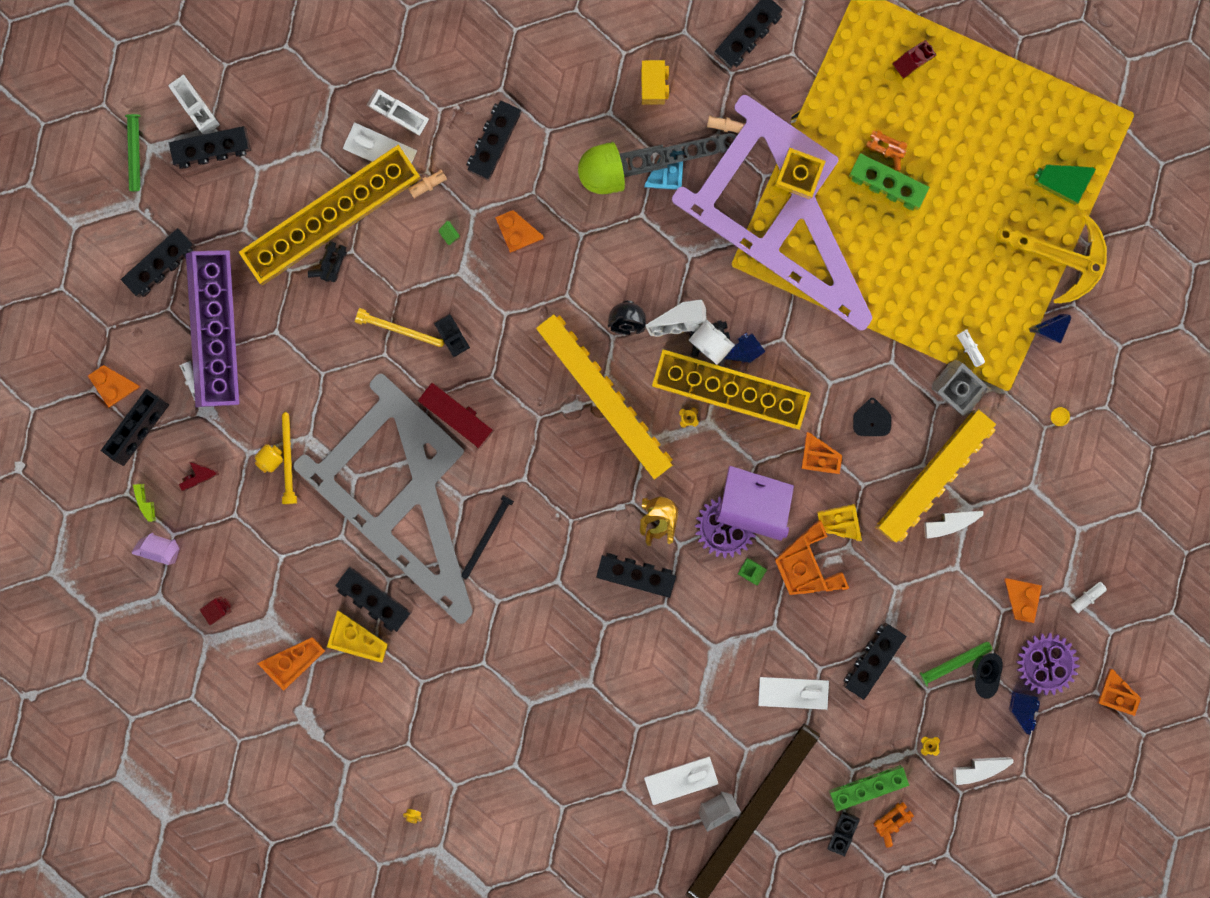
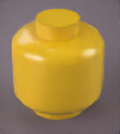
(268, 458)

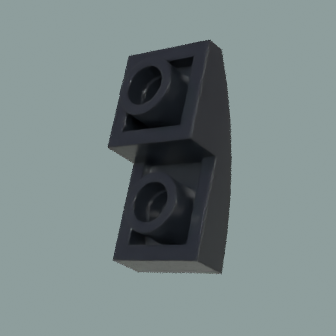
(843, 833)

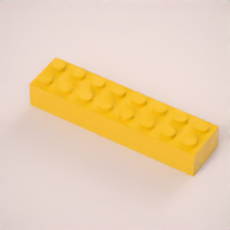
(731, 389)
(935, 476)

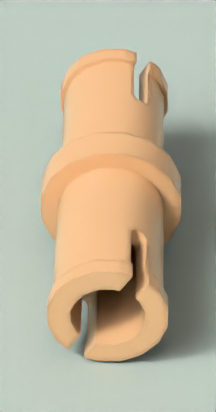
(724, 124)
(427, 184)

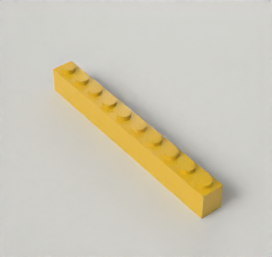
(604, 397)

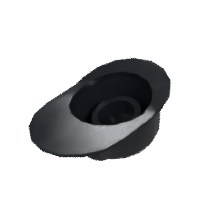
(987, 674)

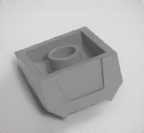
(959, 387)
(718, 810)

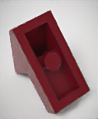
(202, 474)

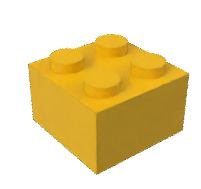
(653, 82)
(799, 173)

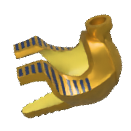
(662, 510)

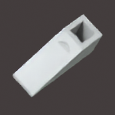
(682, 318)

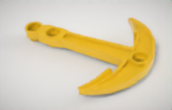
(1077, 261)

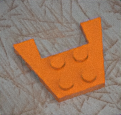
(800, 568)

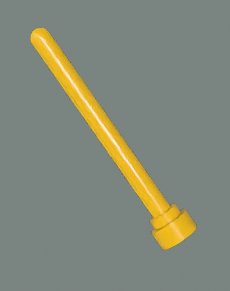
(364, 317)
(289, 496)

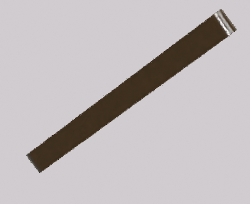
(753, 813)

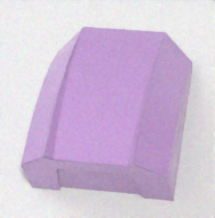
(157, 549)

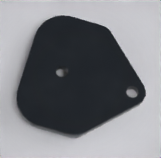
(875, 414)

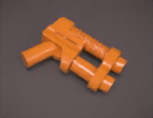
(895, 149)
(886, 826)

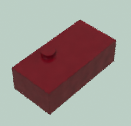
(456, 415)

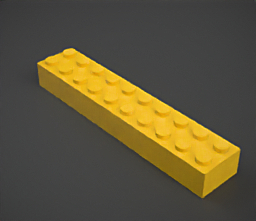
(329, 215)

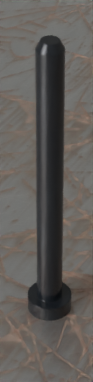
(487, 535)

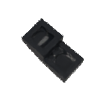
(451, 335)

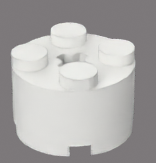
(711, 342)

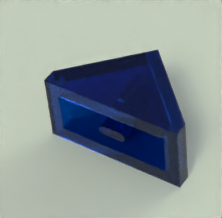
(1053, 328)

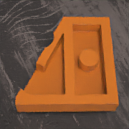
(517, 231)
(112, 385)
(819, 456)
(1023, 599)
(1118, 694)

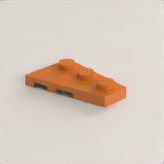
(292, 662)

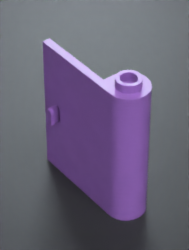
(755, 504)

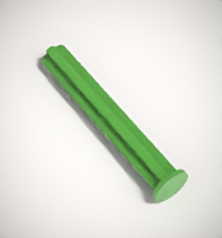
(133, 152)
(955, 663)

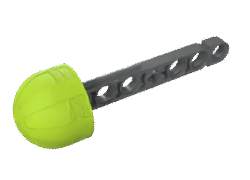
(604, 169)

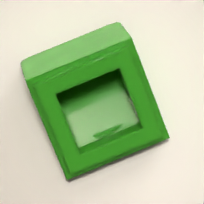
(449, 233)
(752, 571)

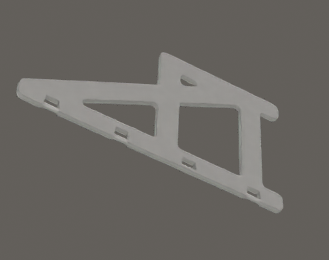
(414, 430)

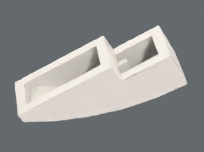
(193, 105)
(397, 111)
(951, 523)
(980, 770)

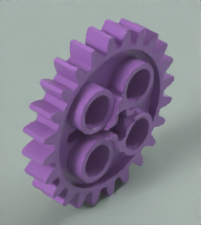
(708, 531)
(1064, 659)

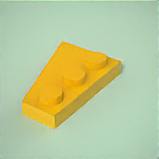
(355, 639)

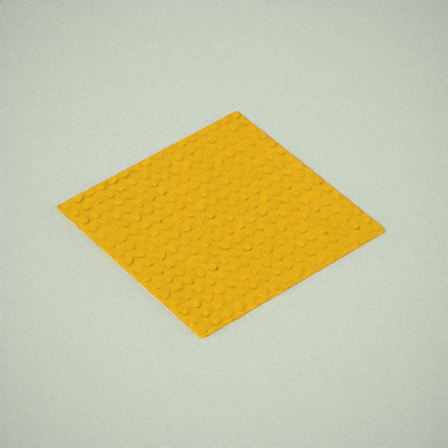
(976, 138)

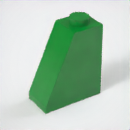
(1064, 181)

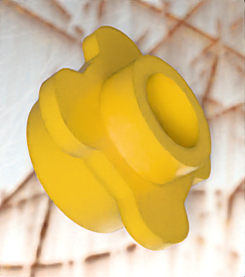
(692, 413)
(935, 746)
(412, 816)

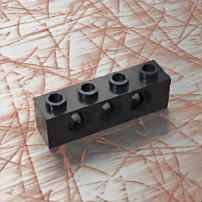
(763, 7)
(180, 147)
(486, 169)
(147, 264)
(134, 427)
(353, 577)
(664, 588)
(895, 639)

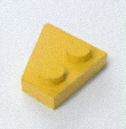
(841, 522)

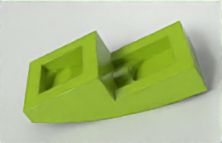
(146, 508)

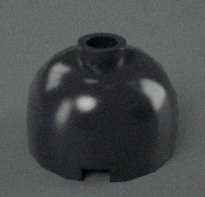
(627, 318)

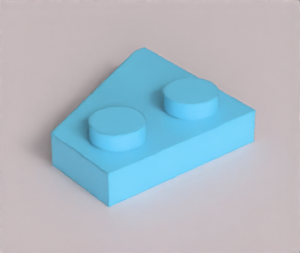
(667, 178)

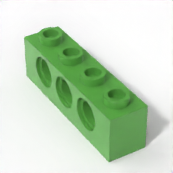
(917, 190)
(869, 787)

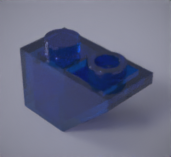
(746, 350)
(1023, 709)

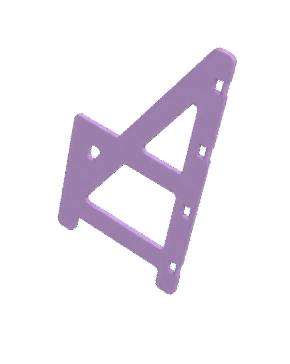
(779, 137)

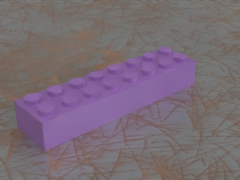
(212, 328)

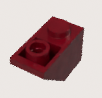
(914, 59)
(216, 610)

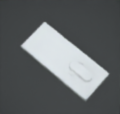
(372, 145)
(793, 693)
(681, 780)

